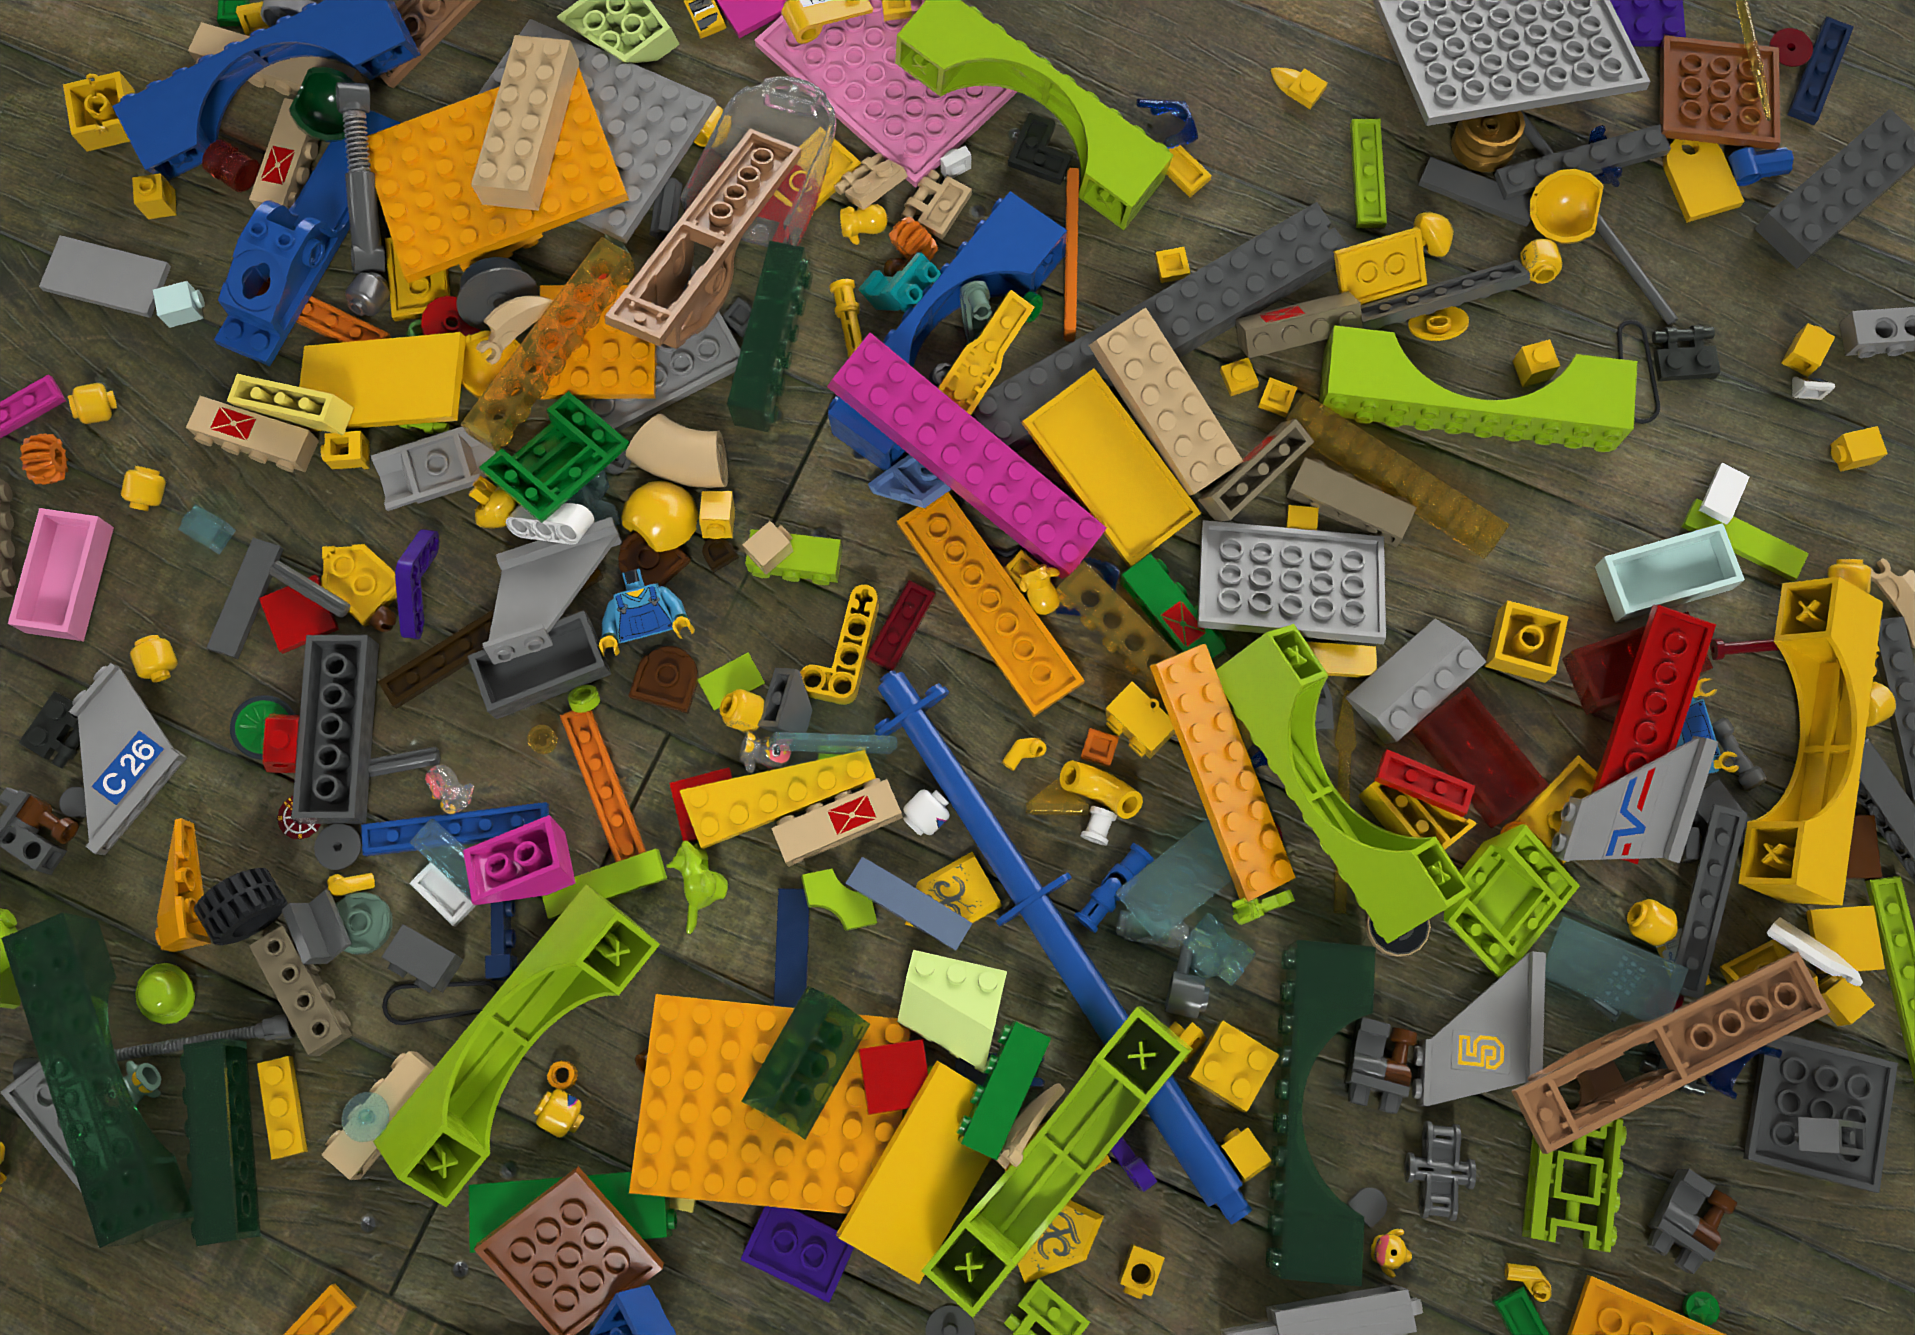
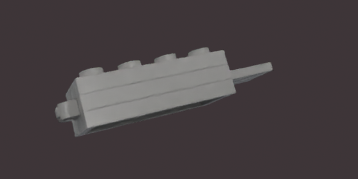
(1360, 1312)

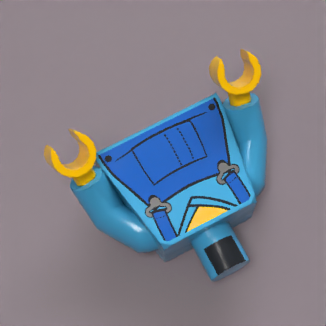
(641, 613)
(1699, 724)

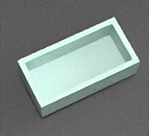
(1669, 572)

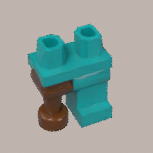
(902, 283)

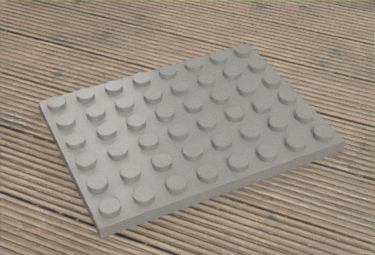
(1509, 54)
(643, 119)

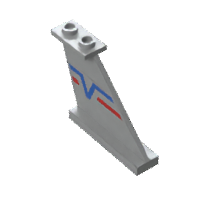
(1640, 813)

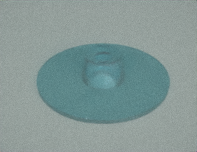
(365, 1116)

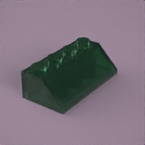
(806, 1062)

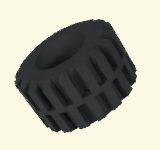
(240, 906)

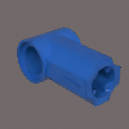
(1751, 166)

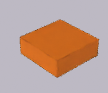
(1099, 747)

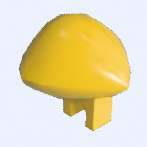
(1435, 233)
(494, 504)

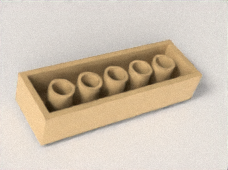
(526, 123)
(1165, 402)

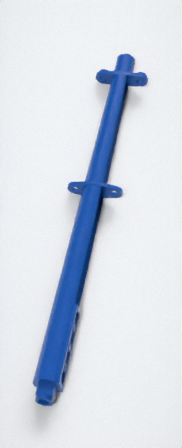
(1170, 1108)

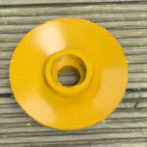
(1439, 325)

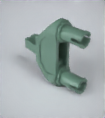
(974, 308)

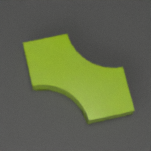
(826, 891)

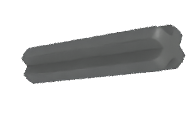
(309, 589)
(404, 761)

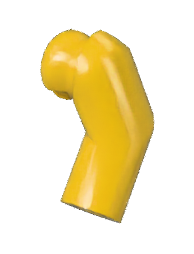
(1024, 749)
(341, 886)
(1532, 1278)

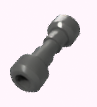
(1750, 775)

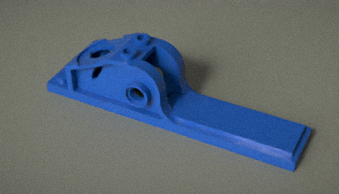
(292, 250)

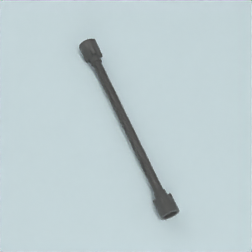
(272, 1028)

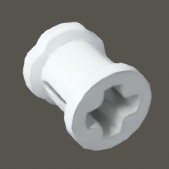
(1098, 825)

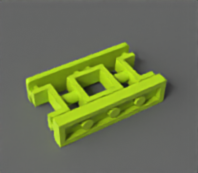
(1546, 1181)

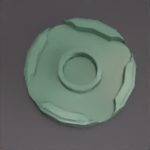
(366, 921)

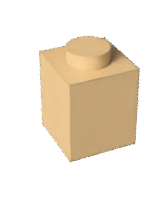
(769, 546)

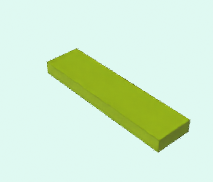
(1368, 173)
(1752, 543)
(610, 880)

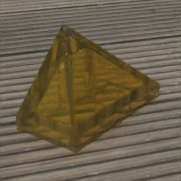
(1057, 801)

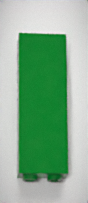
(497, 1202)

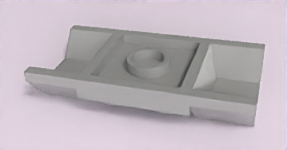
(430, 467)

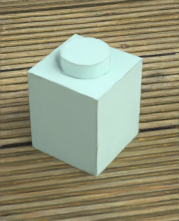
(178, 304)

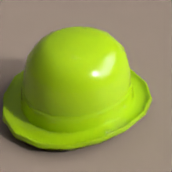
(165, 994)

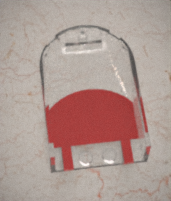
(791, 113)

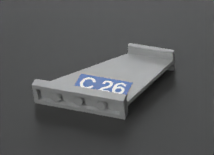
(121, 756)

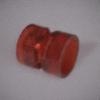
(230, 166)

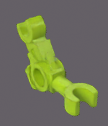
(1254, 909)

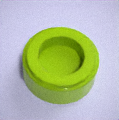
(583, 698)

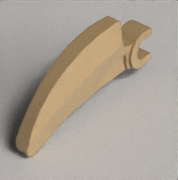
(511, 320)
(1900, 592)
(1025, 1125)

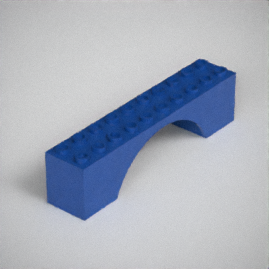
(182, 115)
(1008, 252)

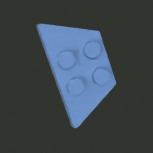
(909, 483)

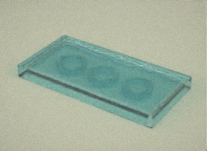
(1177, 882)
(1613, 971)

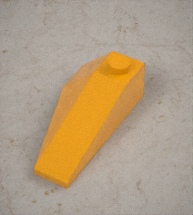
(181, 890)

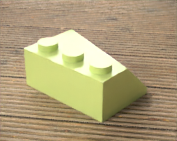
(623, 28)
(952, 1004)

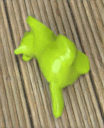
(700, 884)

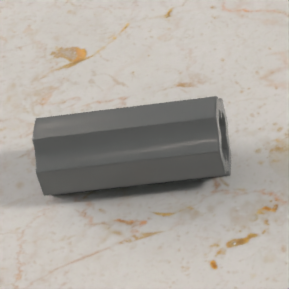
(666, 209)

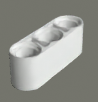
(564, 526)

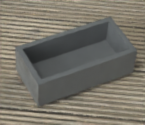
(542, 674)

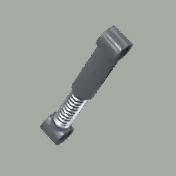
(366, 245)

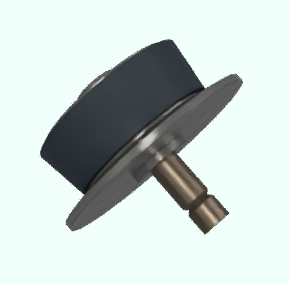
(489, 285)

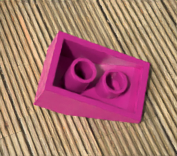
(520, 863)

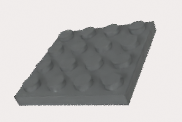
(1820, 1083)

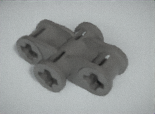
(1439, 1183)

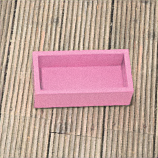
(61, 574)

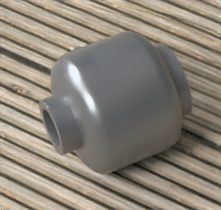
(367, 294)

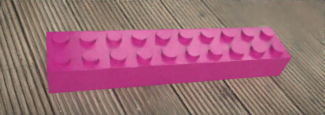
(966, 456)

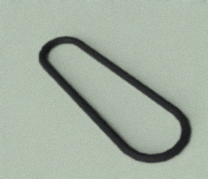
(1650, 365)
(437, 1017)

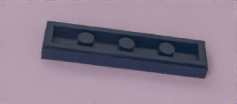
(1820, 71)
(791, 947)

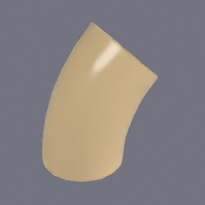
(680, 453)

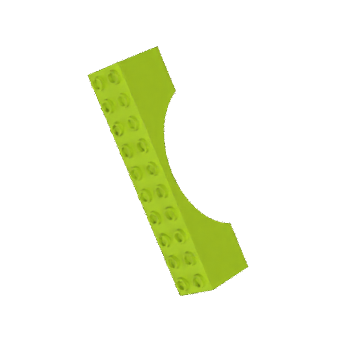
(958, 48)
(1375, 381)
(1393, 875)
(448, 1120)
(1057, 1161)

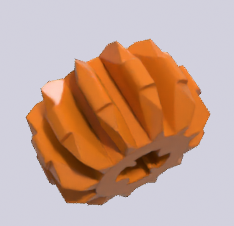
(911, 238)
(44, 459)

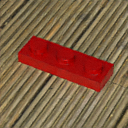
(1424, 783)

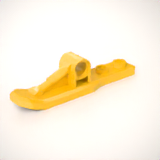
(983, 357)

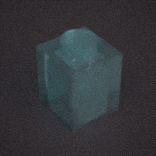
(206, 529)

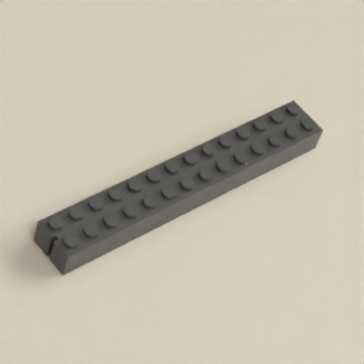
(1184, 312)

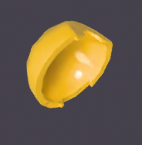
(1566, 206)
(478, 372)
(661, 515)

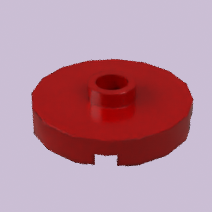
(439, 312)

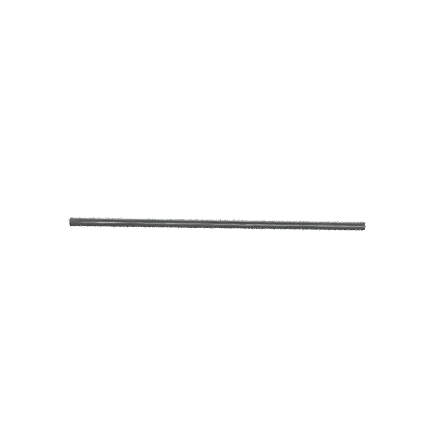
(1611, 240)

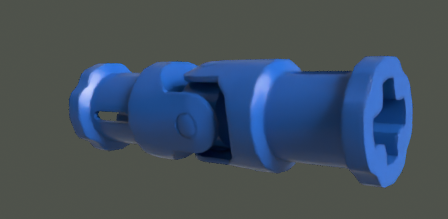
(1104, 898)

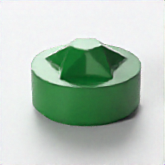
(1035, 300)
(1701, 1307)

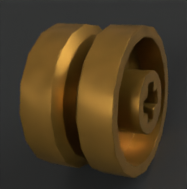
(1487, 141)

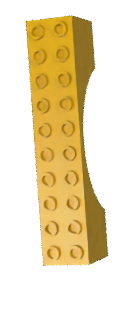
(1830, 646)

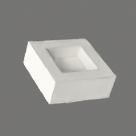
(955, 162)

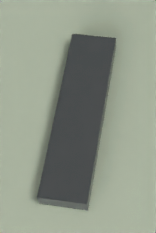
(1474, 191)
(243, 599)

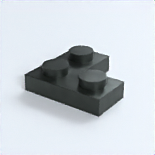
(1034, 156)

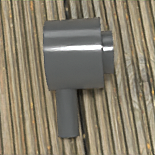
(1186, 992)

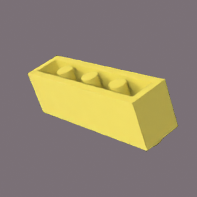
(291, 404)

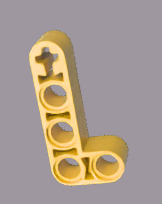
(847, 644)

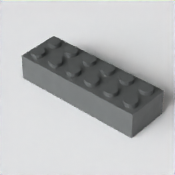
(1840, 189)
(335, 729)

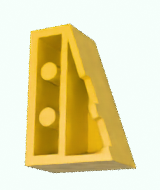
(1413, 817)

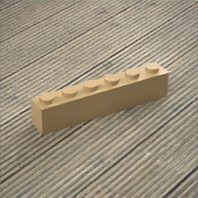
(283, 76)

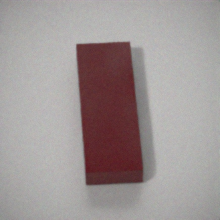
(900, 626)

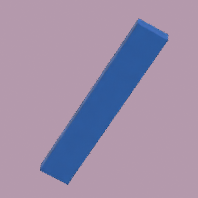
(464, 826)

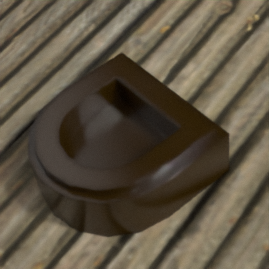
(718, 553)

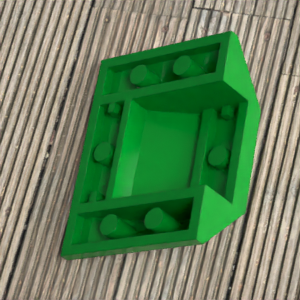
(557, 459)

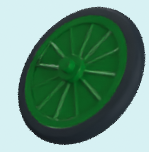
(248, 723)

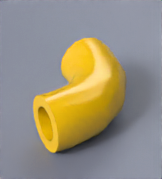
(1101, 787)

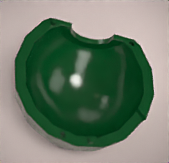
(315, 105)

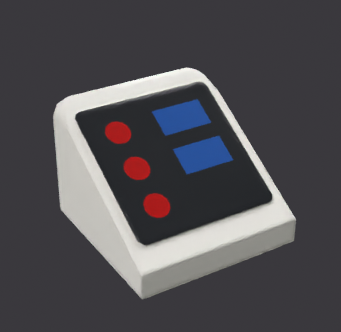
(1811, 388)

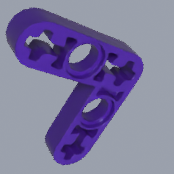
(408, 581)
(1133, 1166)

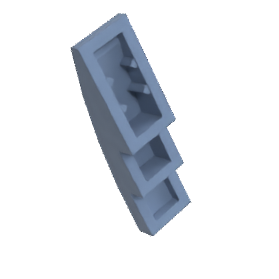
(908, 903)

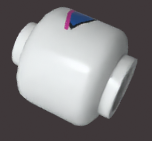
(926, 812)

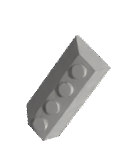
(1415, 680)

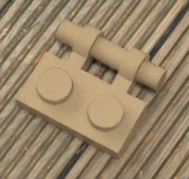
(870, 180)
(943, 208)

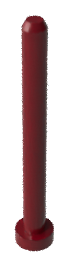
(1720, 649)

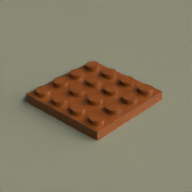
(1713, 94)
(568, 1255)

